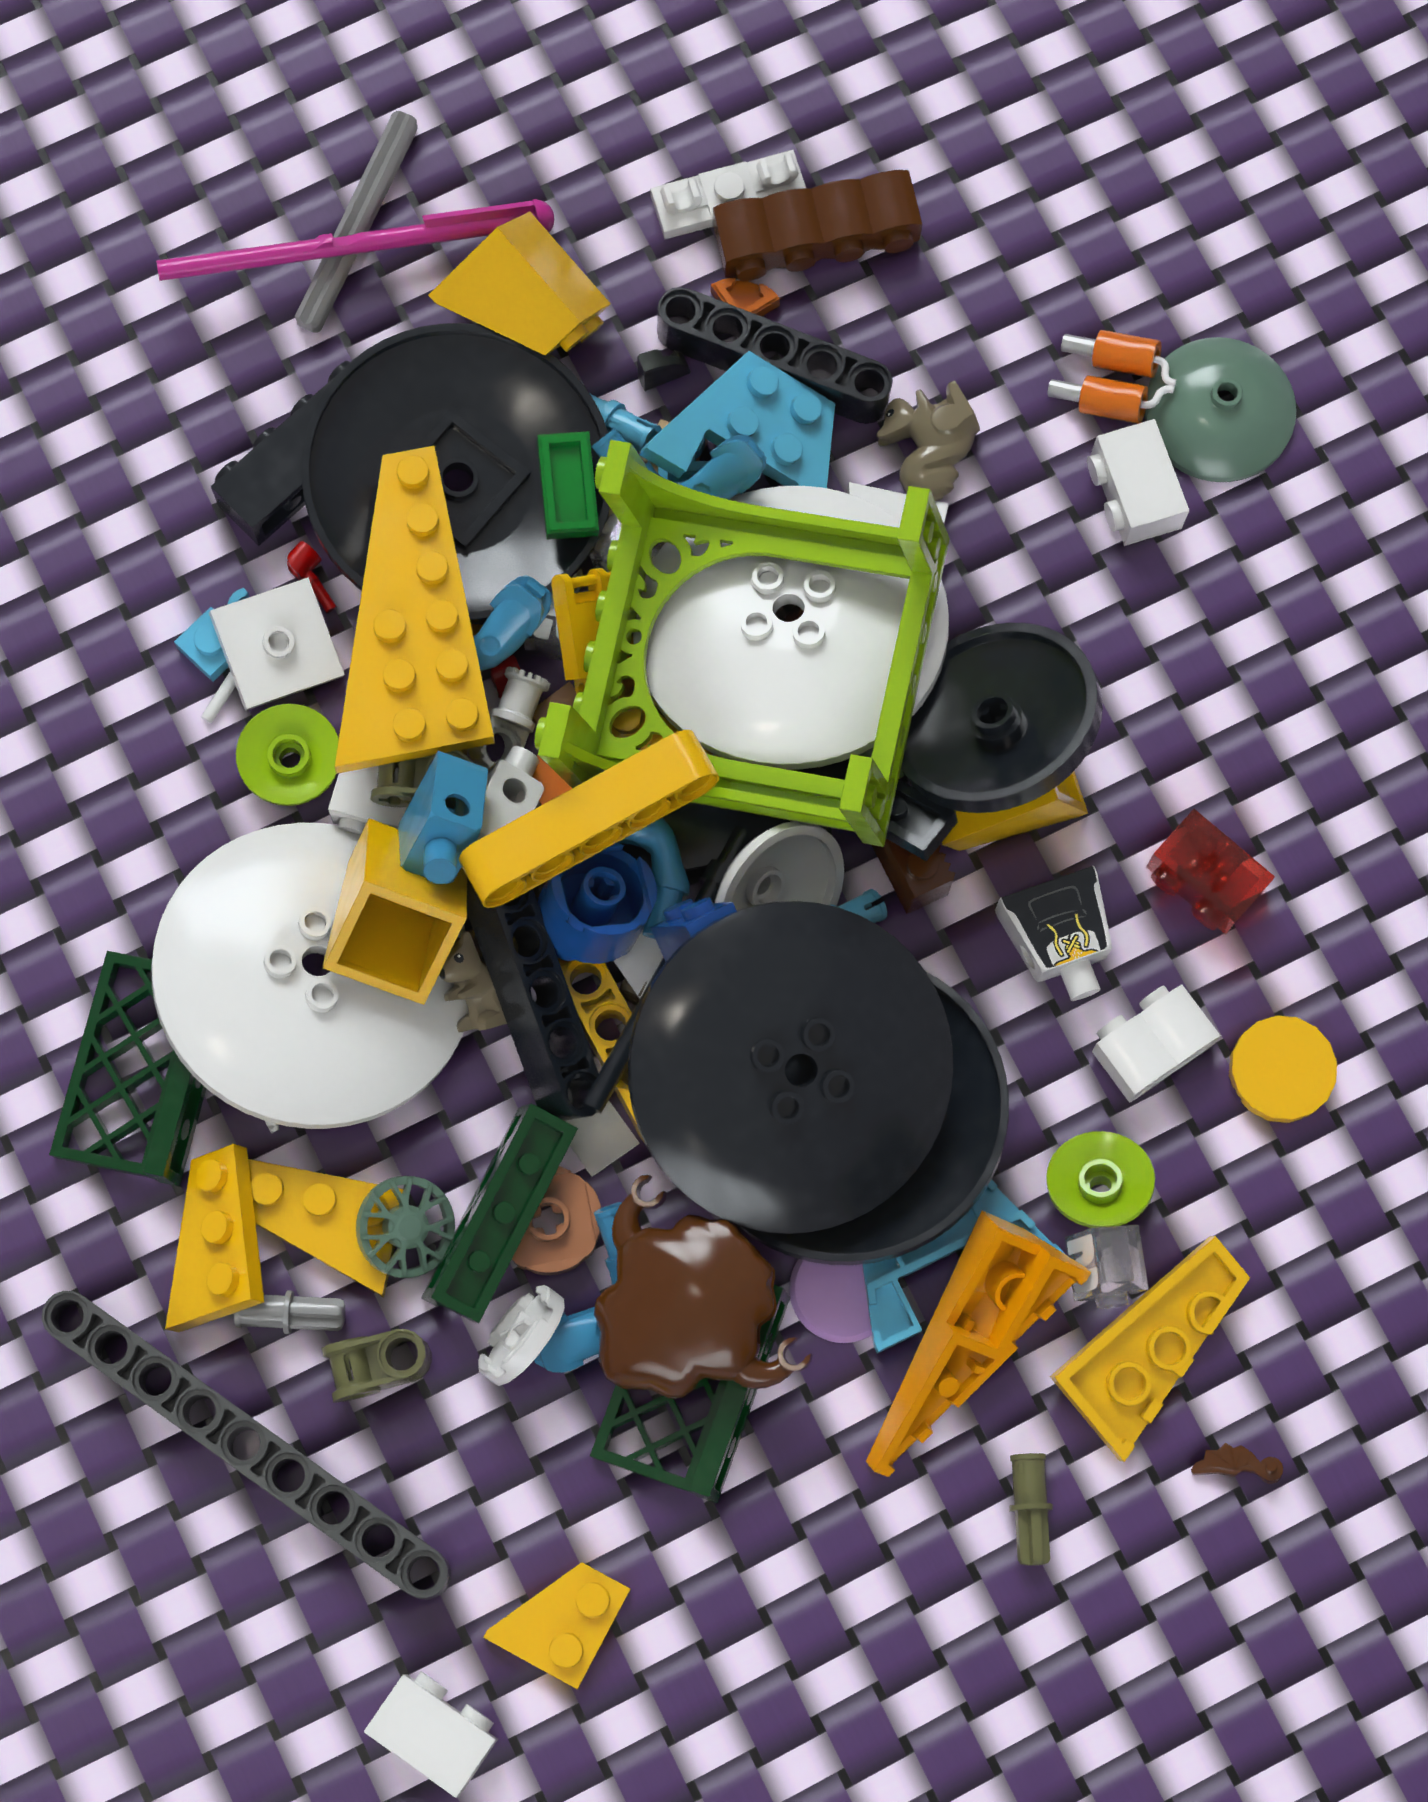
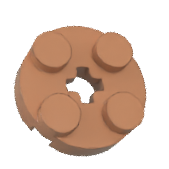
(573, 1239)

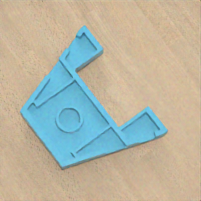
(758, 401)
(888, 1307)

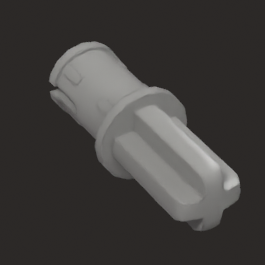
(294, 1313)

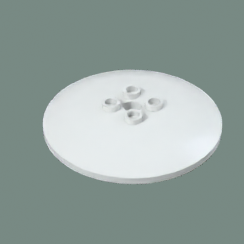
(776, 687)
(256, 1020)

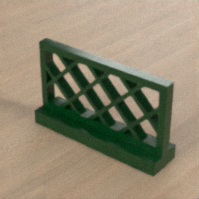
(178, 1104)
(719, 1429)

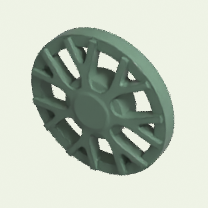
(405, 1226)

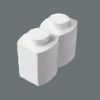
(1154, 1042)

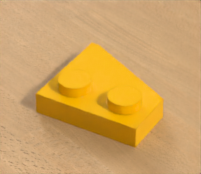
(563, 1623)

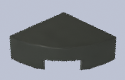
(658, 369)

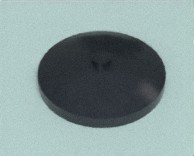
(1003, 719)

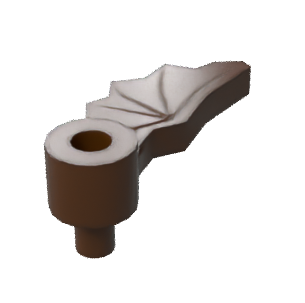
(1235, 1460)

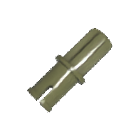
(1030, 1508)

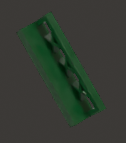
(500, 1212)

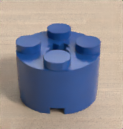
(598, 906)

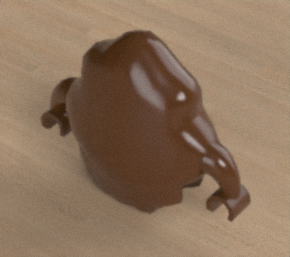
(686, 1305)

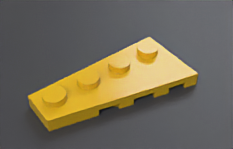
(1142, 1353)

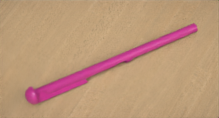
(437, 228)

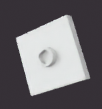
(276, 643)

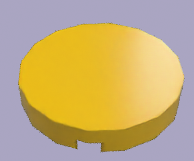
(1283, 1069)

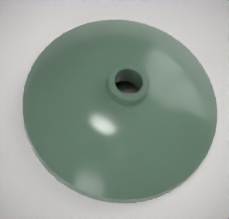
(1216, 436)

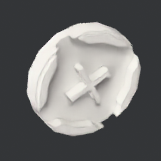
(521, 1335)

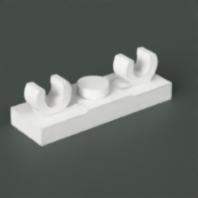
(689, 202)

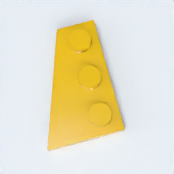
(320, 1217)
(217, 1244)

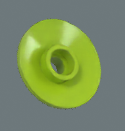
(284, 731)
(1102, 1160)

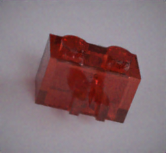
(1208, 872)

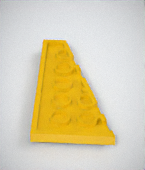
(414, 649)

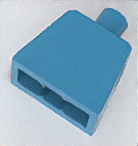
(432, 832)

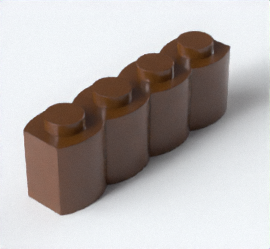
(817, 223)

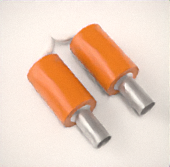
(1112, 397)

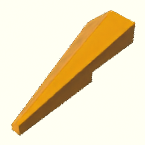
(990, 1301)

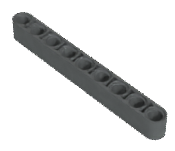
(220, 1435)

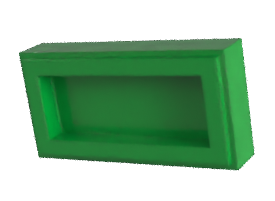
(567, 485)

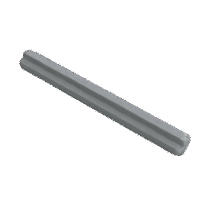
(357, 219)

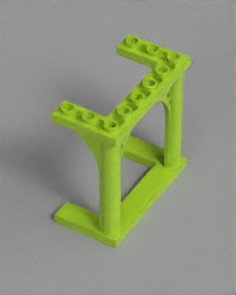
(655, 510)

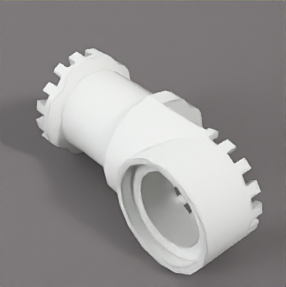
(514, 713)

